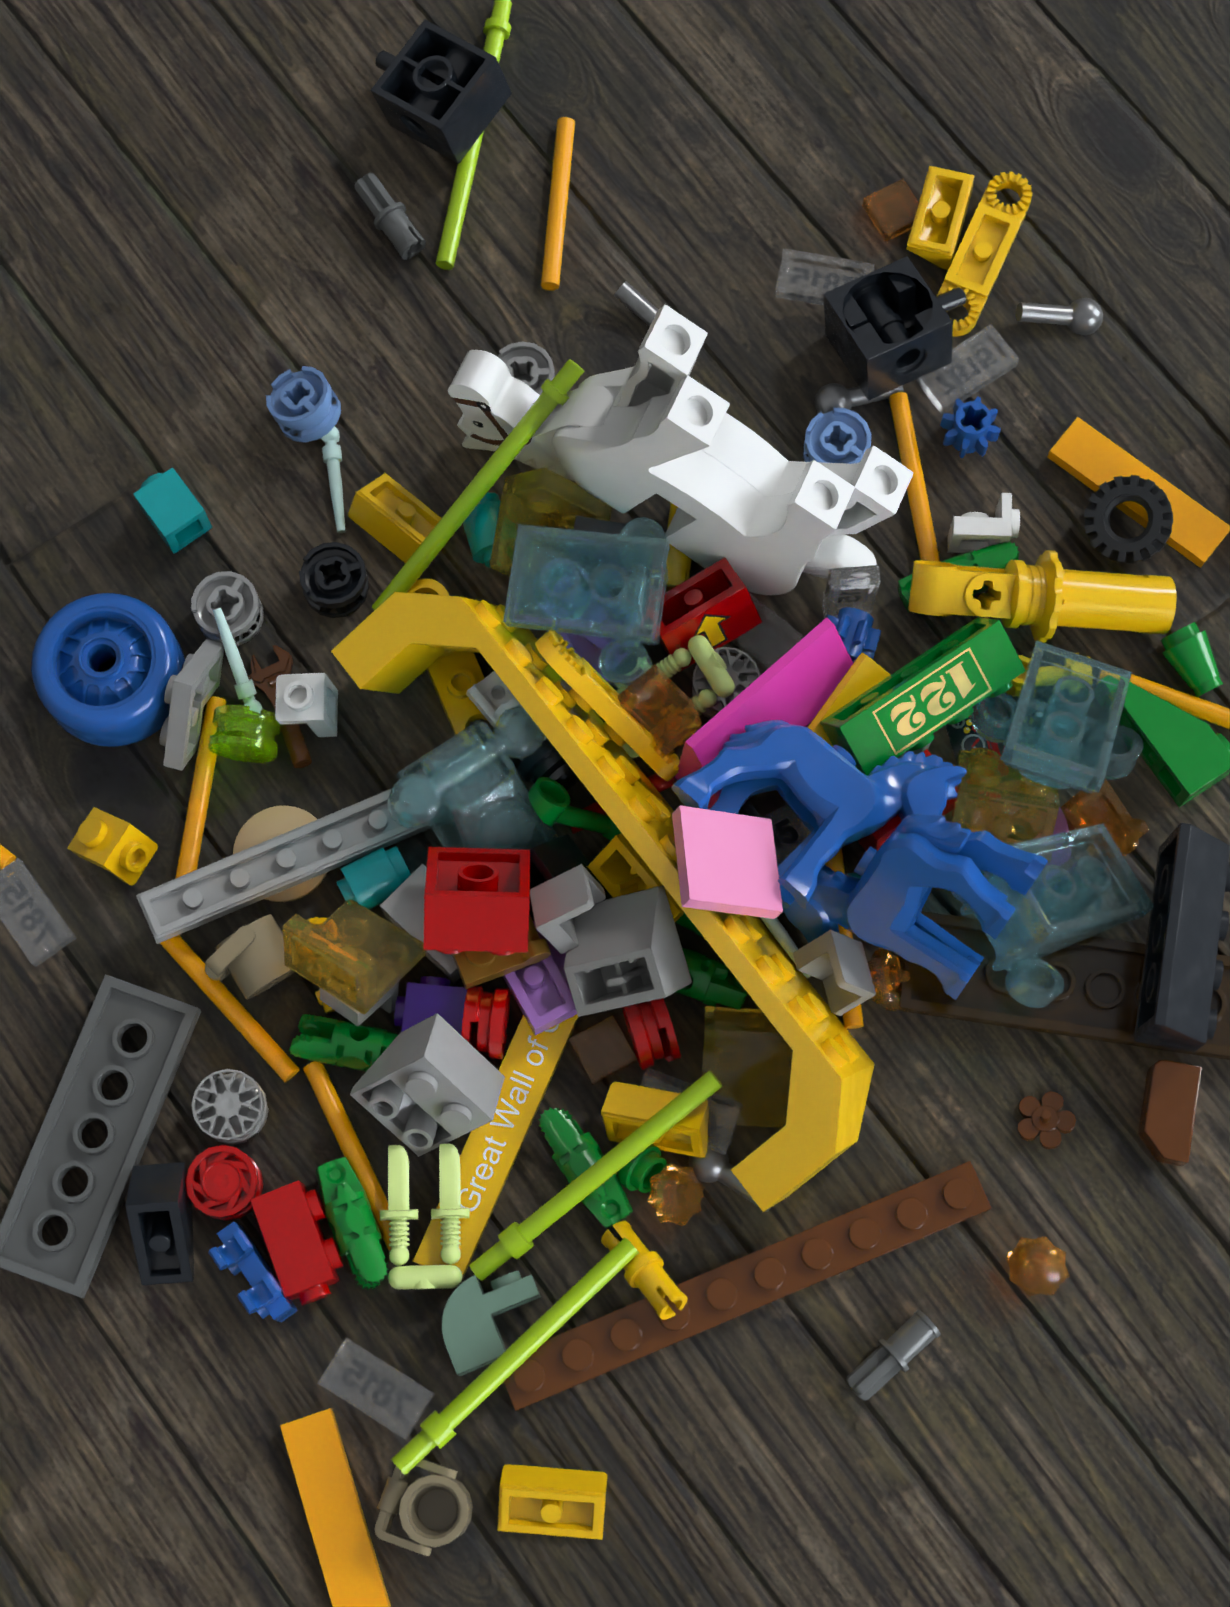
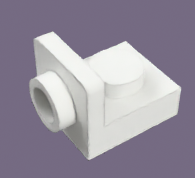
(979, 530)
(308, 700)

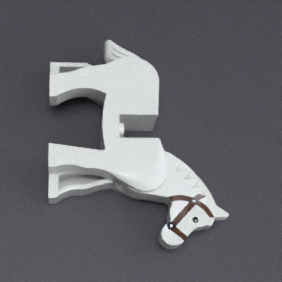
(671, 436)

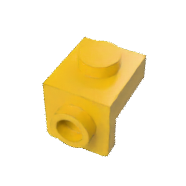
(113, 845)

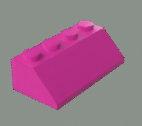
(786, 691)

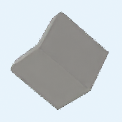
(560, 901)
(842, 968)

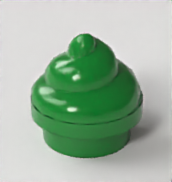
(638, 1171)

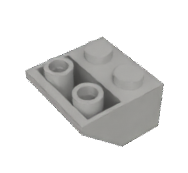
(625, 953)
(430, 1086)

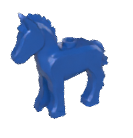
(822, 791)
(896, 882)

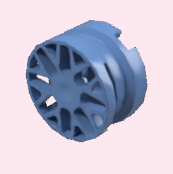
(303, 404)
(837, 437)

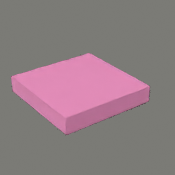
(726, 862)

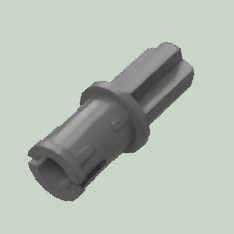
(390, 217)
(892, 1355)

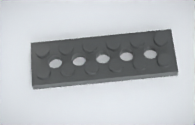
(109, 1166)

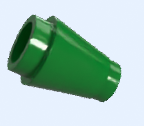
(1192, 658)

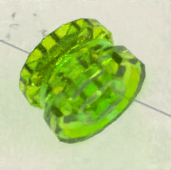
(244, 734)

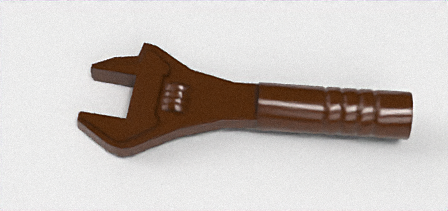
(265, 680)

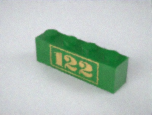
(926, 695)

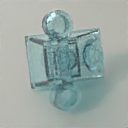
(594, 589)
(1064, 722)
(473, 789)
(1074, 897)

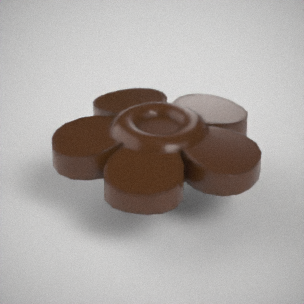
(1045, 1119)

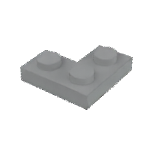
(187, 696)

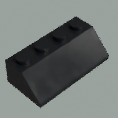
(1184, 940)

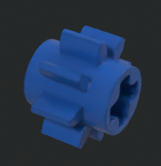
(973, 415)
(856, 631)

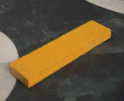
(1097, 459)
(334, 1511)

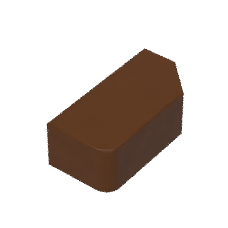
(1169, 1110)

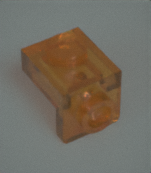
(661, 709)
(1106, 808)

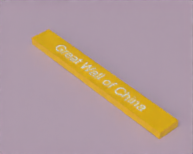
(495, 1146)

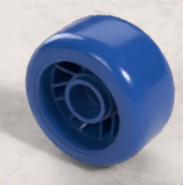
(114, 704)

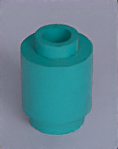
(481, 528)
(373, 877)

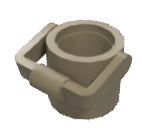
(252, 957)
(430, 1510)

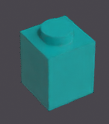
(172, 509)

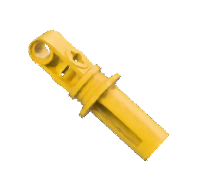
(1045, 596)

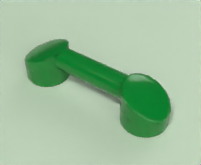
(552, 806)

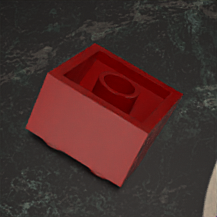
(477, 900)

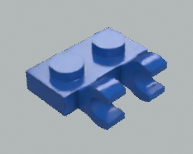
(241, 1254)

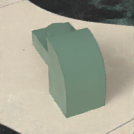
(470, 1323)

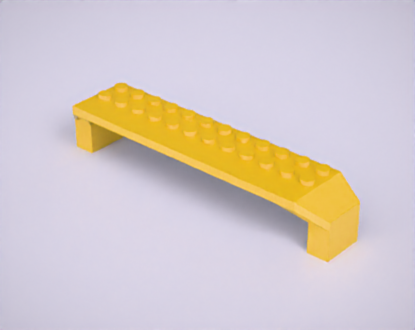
(828, 1065)

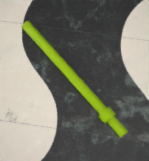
(519, 1237)
(439, 1428)

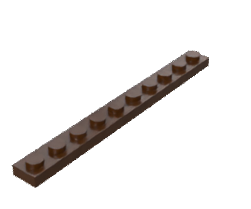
(750, 1283)

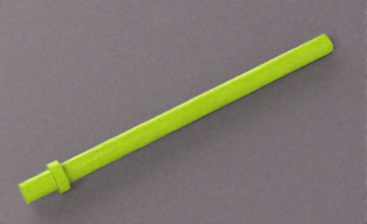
(496, 31)
(553, 394)

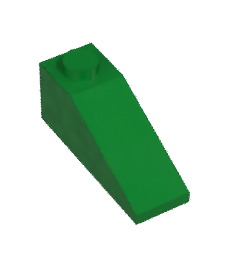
(1176, 745)

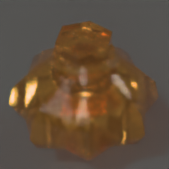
(887, 979)
(675, 1194)
(1037, 1266)

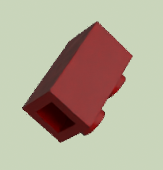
(296, 1242)

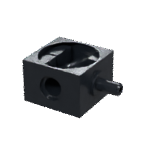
(440, 90)
(890, 327)

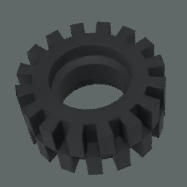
(1122, 490)

